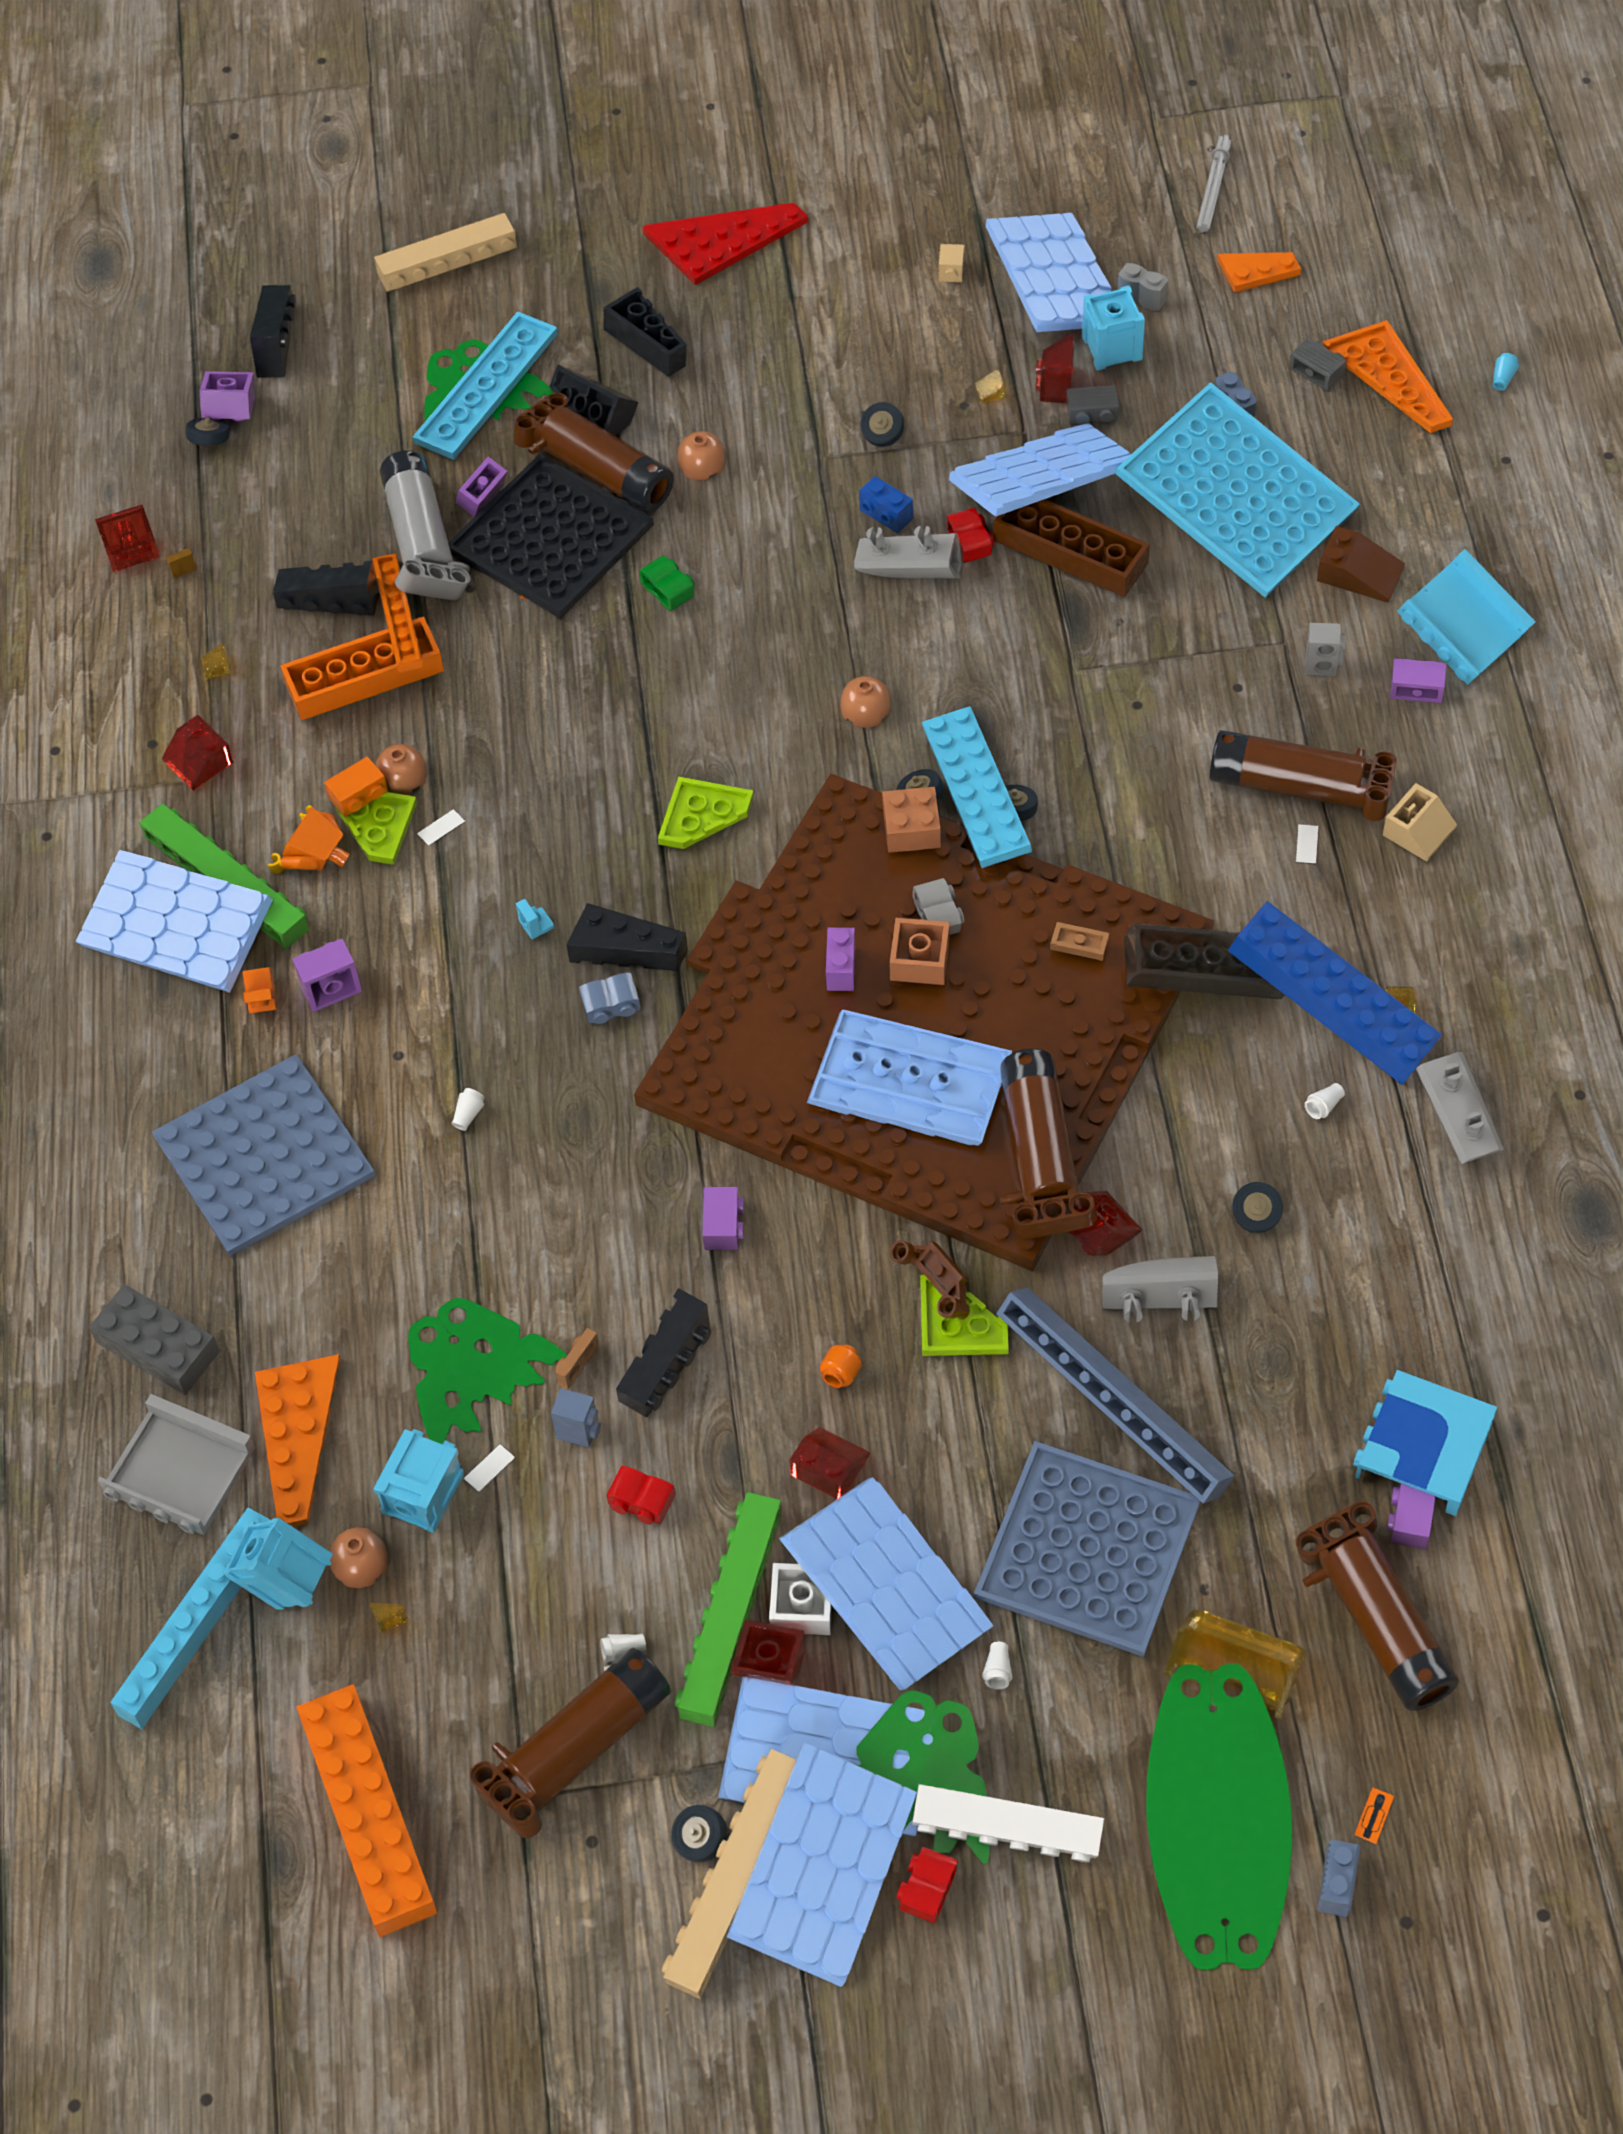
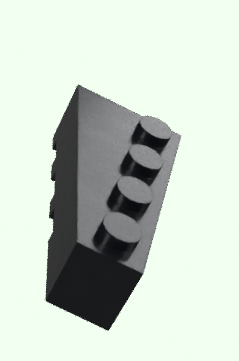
(272, 330)
(645, 332)
(328, 589)
(626, 940)
(665, 1354)

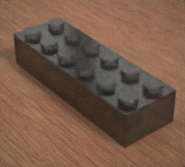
(1190, 962)

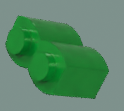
(667, 582)

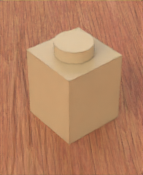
(951, 263)

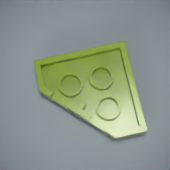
(702, 810)
(382, 826)
(975, 1335)

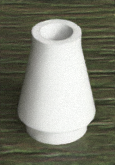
(1322, 1102)
(468, 1106)
(617, 1645)
(997, 1668)

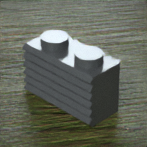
(1317, 363)
(1092, 404)

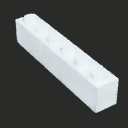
(1007, 1822)

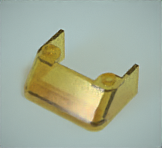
(1218, 1641)

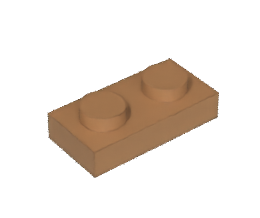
(1079, 941)
(581, 1352)

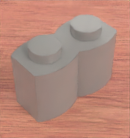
(1147, 288)
(936, 903)

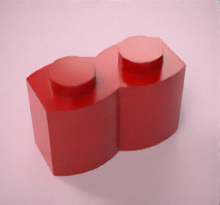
(973, 536)
(640, 1495)
(927, 1885)

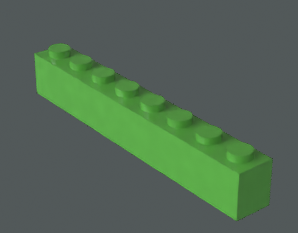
(201, 855)
(731, 1605)

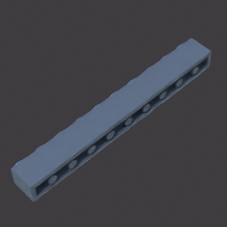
(1115, 1395)

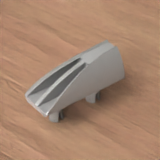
(910, 556)
(1459, 1107)
(1162, 1283)

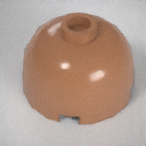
(701, 455)
(865, 701)
(402, 768)
(358, 1557)

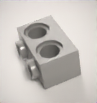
(1324, 649)

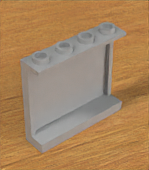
(179, 1466)

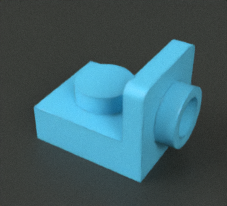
(533, 920)

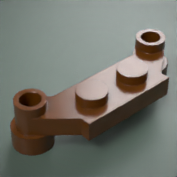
(940, 1272)

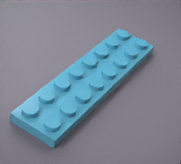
(485, 385)
(976, 787)

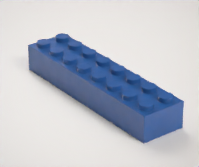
(1334, 992)

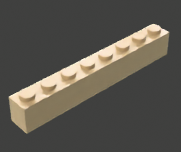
(713, 1913)

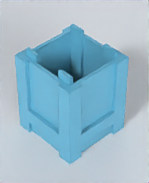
(1113, 327)
(419, 1480)
(278, 1564)

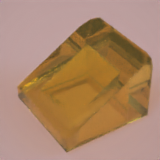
(991, 387)
(215, 662)
(1404, 995)
(388, 1615)

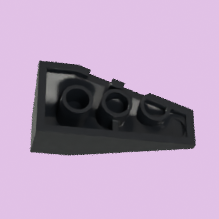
(594, 400)

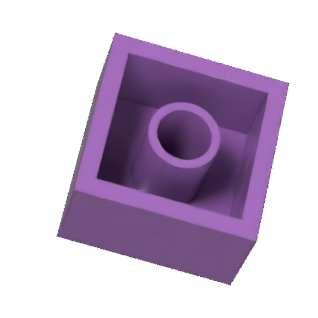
(227, 395)
(327, 975)

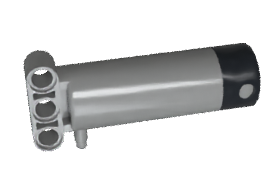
(420, 530)

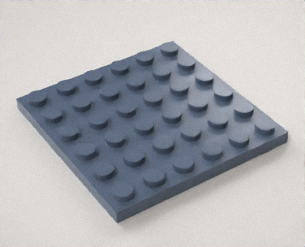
(263, 1154)
(1088, 1548)

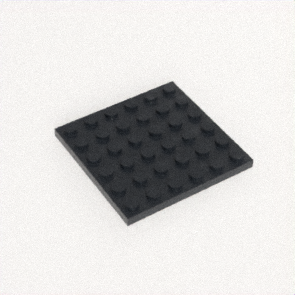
(550, 535)

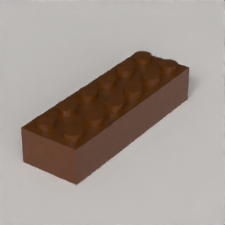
(1074, 544)

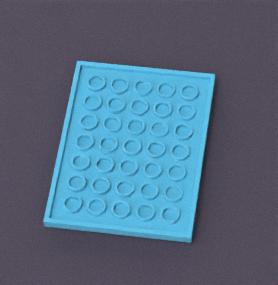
(1237, 489)

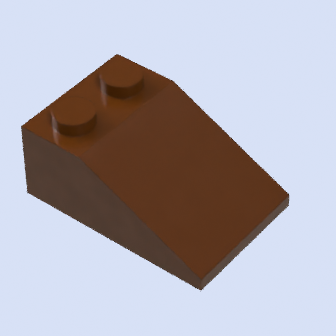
(1359, 565)

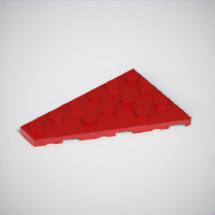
(716, 241)

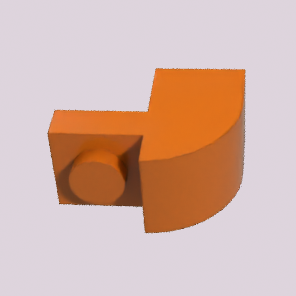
(259, 990)

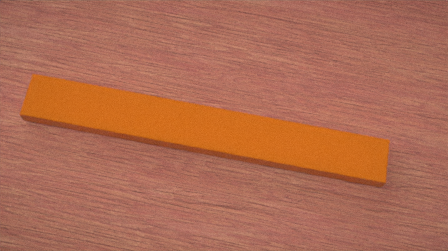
(397, 614)

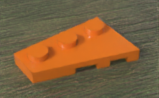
(1257, 269)

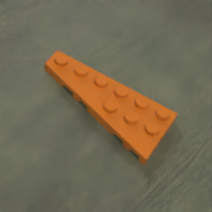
(1386, 366)
(295, 1425)

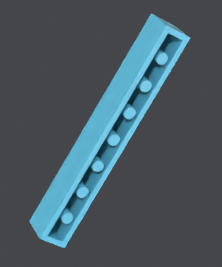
(182, 1633)

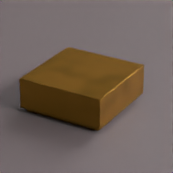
(181, 563)

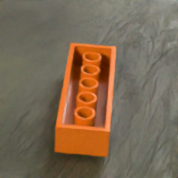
(355, 671)

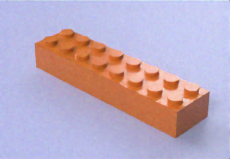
(366, 1811)

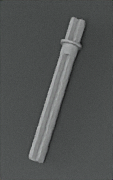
(1220, 157)

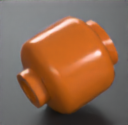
(840, 1366)

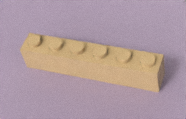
(445, 252)

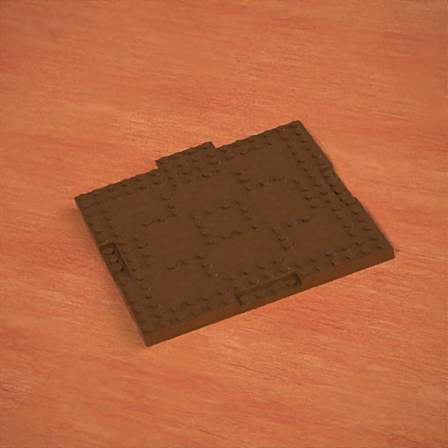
(765, 1017)

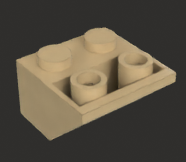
(1419, 822)

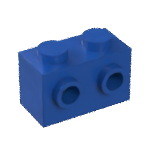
(886, 504)

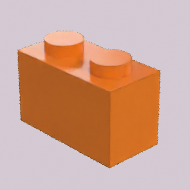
(356, 786)

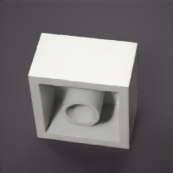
(798, 1601)

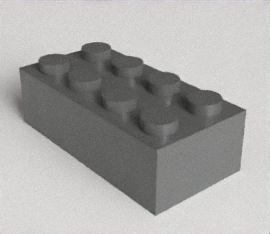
(154, 1339)

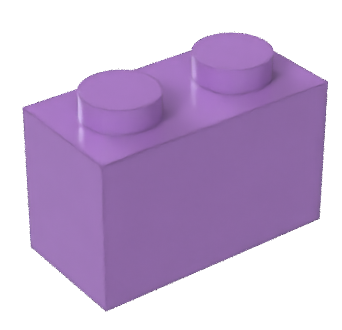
(481, 486)
(1418, 680)
(840, 959)
(721, 1218)
(1412, 1517)

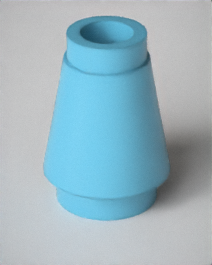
(1504, 370)

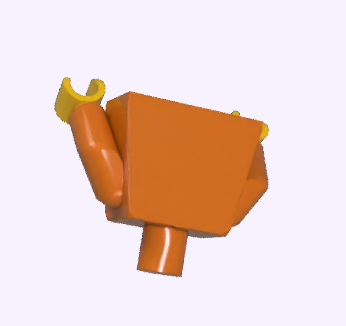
(312, 844)

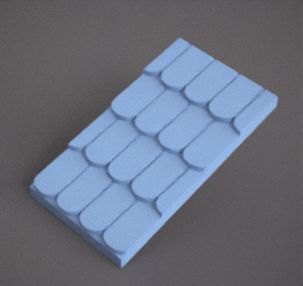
(1048, 267)
(1040, 469)
(174, 920)
(909, 1077)
(886, 1583)
(786, 1717)
(822, 1865)

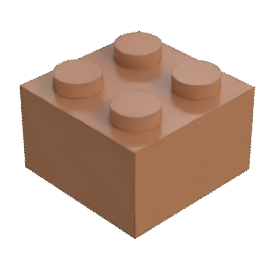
(911, 819)
(919, 951)

